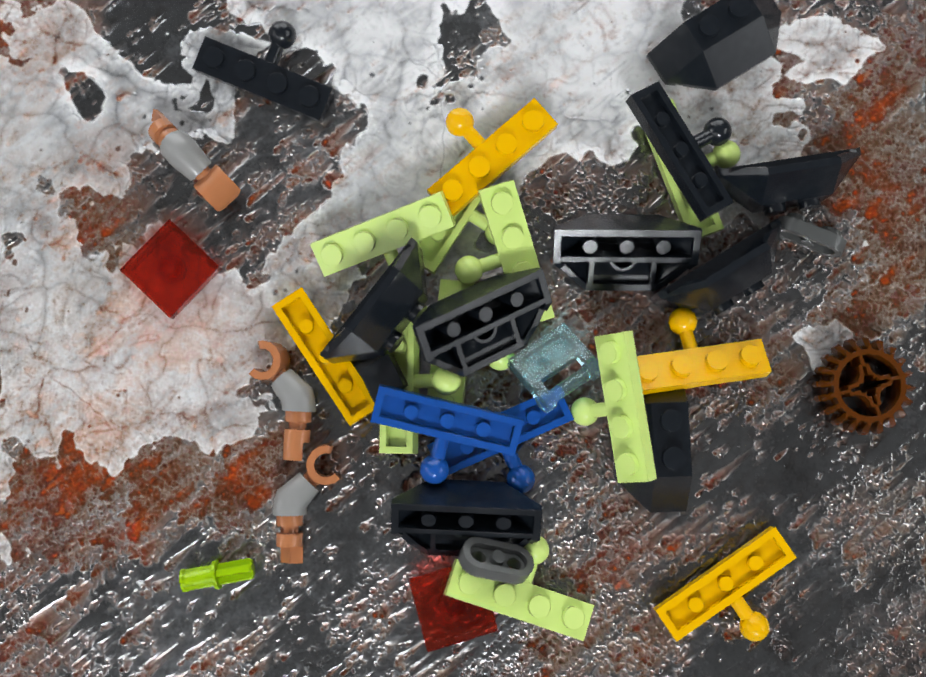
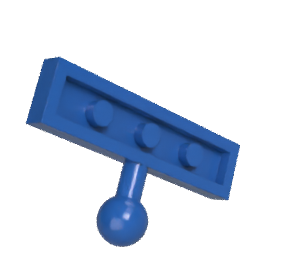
(445, 422)
(535, 423)

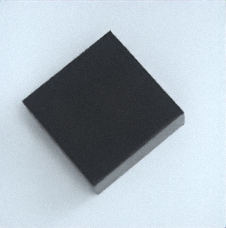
(385, 372)

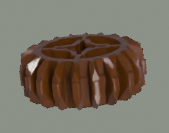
(869, 399)

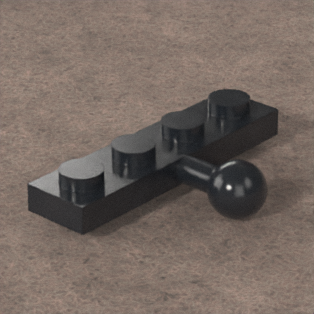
(264, 76)
(682, 150)

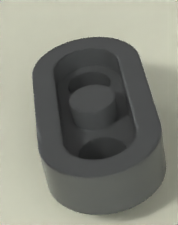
(821, 240)
(493, 560)

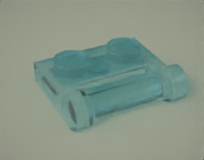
(549, 357)

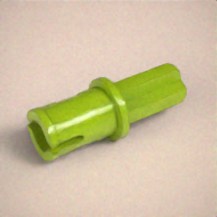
(216, 574)

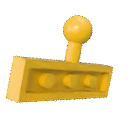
(490, 156)
(311, 337)
(700, 365)
(725, 586)

